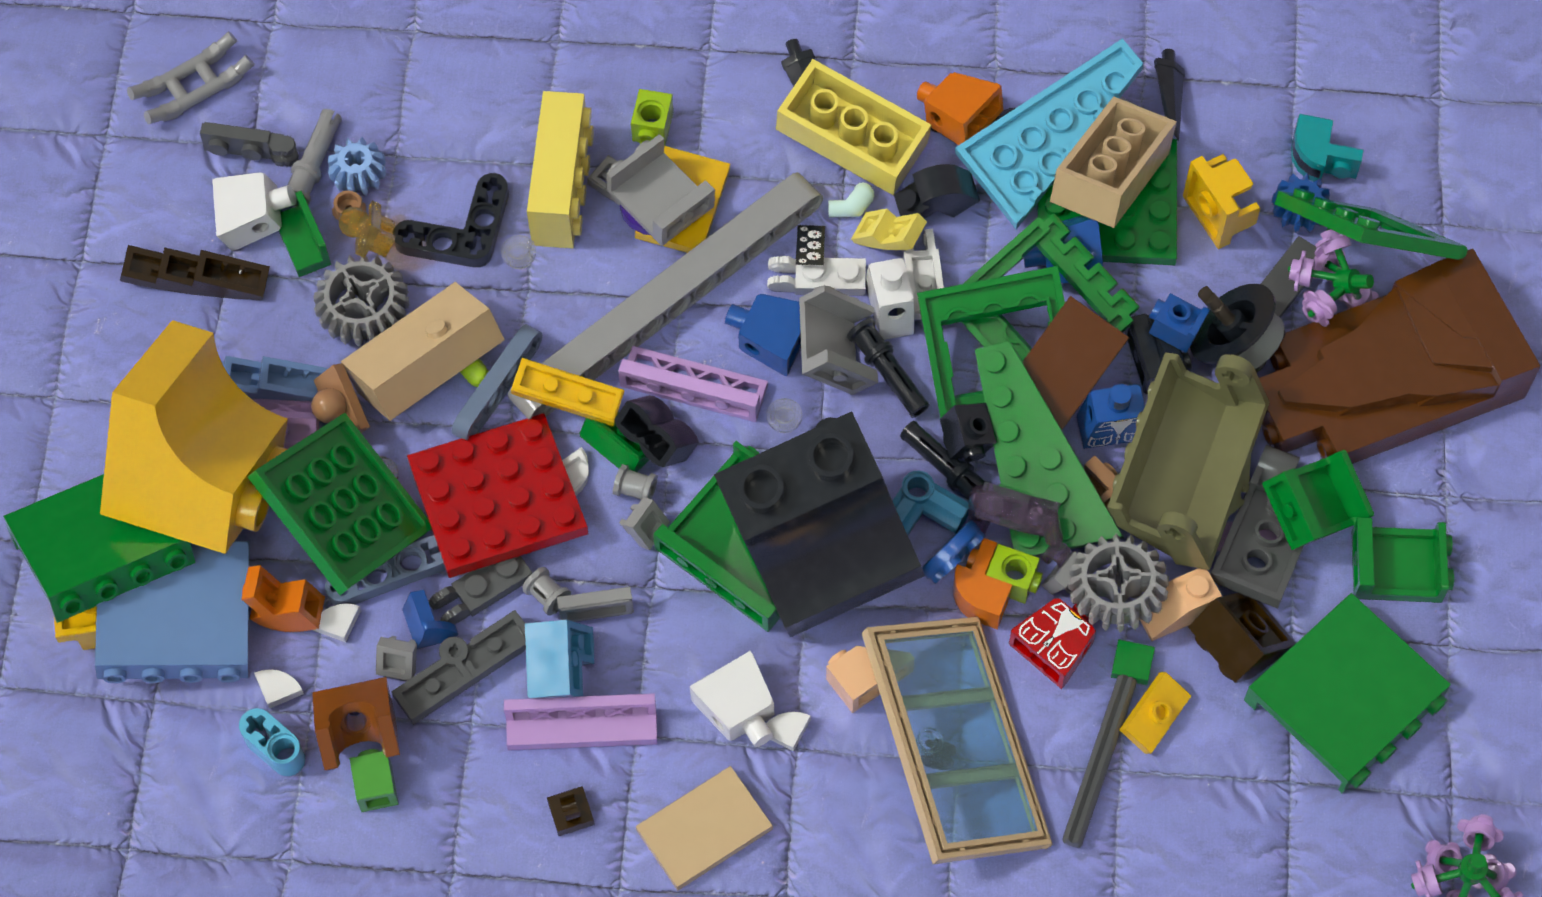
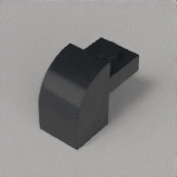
(940, 189)

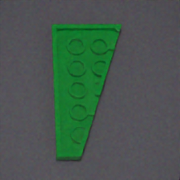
(1036, 453)

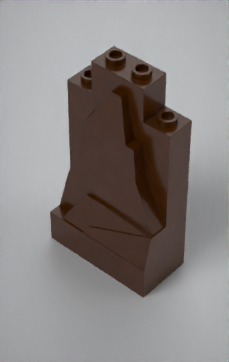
(1399, 365)

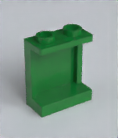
(1317, 499)
(1401, 563)

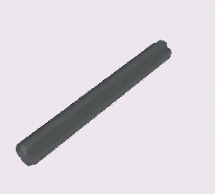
(1099, 761)

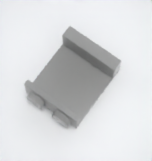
(658, 191)
(825, 349)

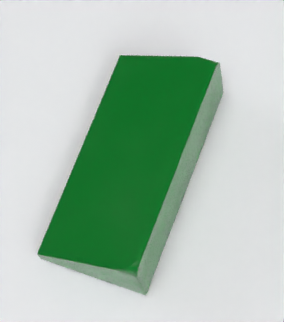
(613, 444)

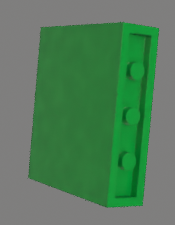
(712, 550)
(86, 555)
(1350, 691)

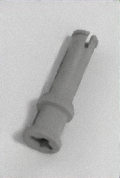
(307, 170)

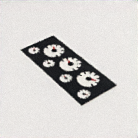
(810, 245)

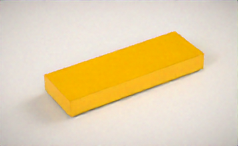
(567, 391)

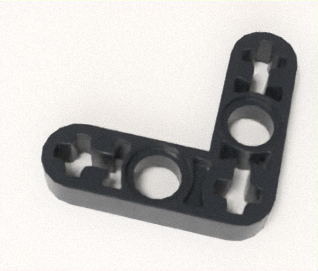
(462, 239)

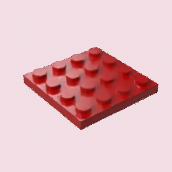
(497, 495)

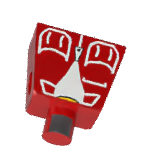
(1054, 640)

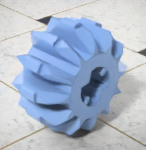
(357, 166)

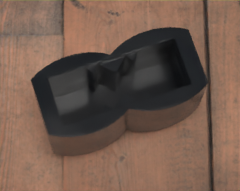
(653, 426)

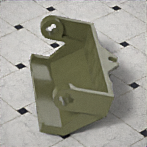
(1190, 458)

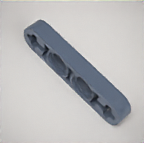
(496, 383)
(396, 575)

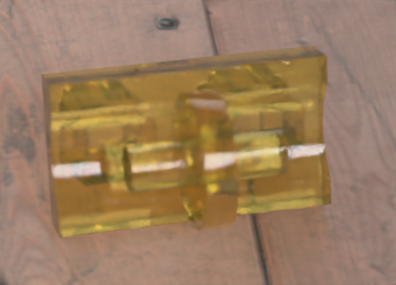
(371, 231)

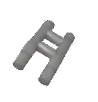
(200, 64)

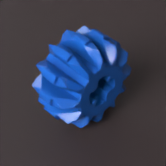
(1288, 186)

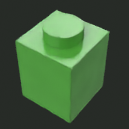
(373, 780)

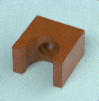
(338, 730)

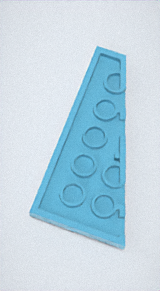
(1023, 149)

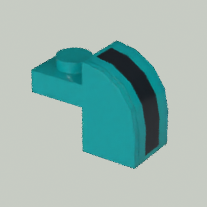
(1316, 155)

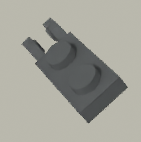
(249, 143)
(481, 589)

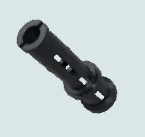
(879, 354)
(959, 474)

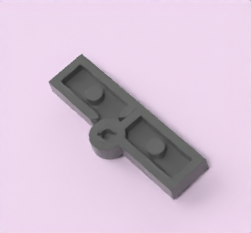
(461, 667)

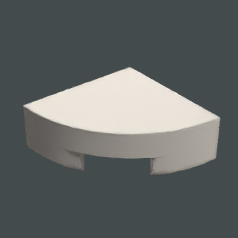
(577, 469)
(338, 621)
(277, 686)
(788, 728)

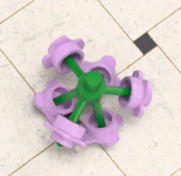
(1332, 266)
(1475, 869)

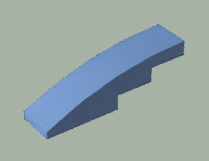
(273, 378)

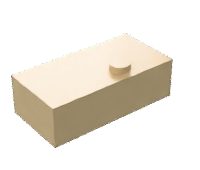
(1113, 162)
(422, 350)

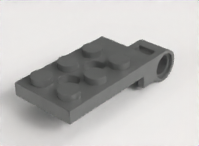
(1245, 541)

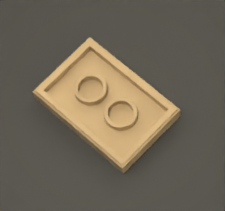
(704, 828)

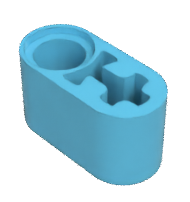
(279, 739)

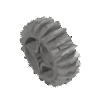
(371, 284)
(1147, 578)

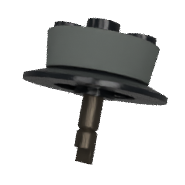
(1239, 325)

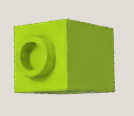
(651, 106)
(1009, 559)

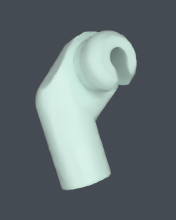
(854, 205)

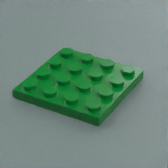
(1147, 228)
(341, 503)

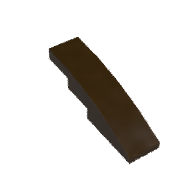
(194, 274)

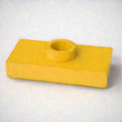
(1155, 712)

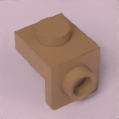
(1102, 477)

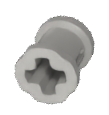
(634, 483)
(545, 590)

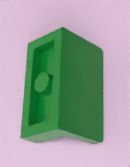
(303, 238)

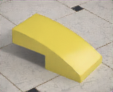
(885, 231)

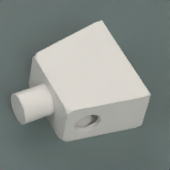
(248, 208)
(890, 289)
(736, 700)

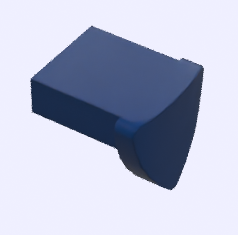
(422, 623)

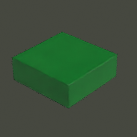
(1133, 661)

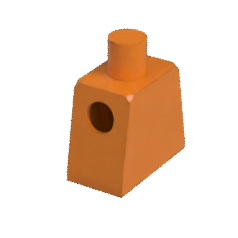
(961, 105)

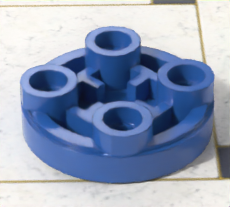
(953, 551)

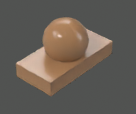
(337, 397)

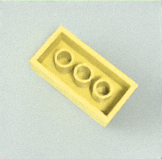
(853, 126)
(559, 169)

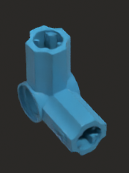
(936, 504)

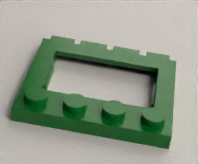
(1363, 225)
(1071, 260)
(979, 301)

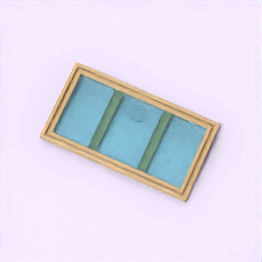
(956, 739)

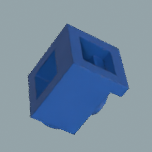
(1177, 321)

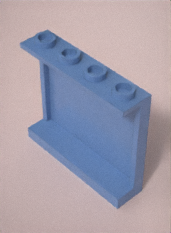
(179, 624)

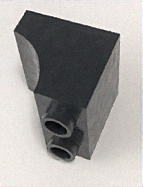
(820, 524)

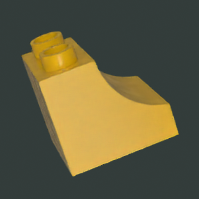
(187, 444)

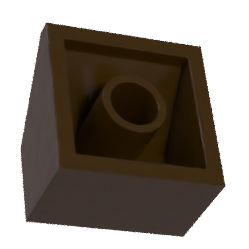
(1240, 636)

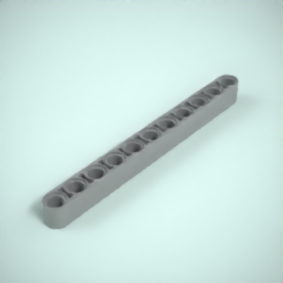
(682, 284)

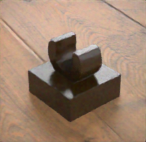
(570, 811)

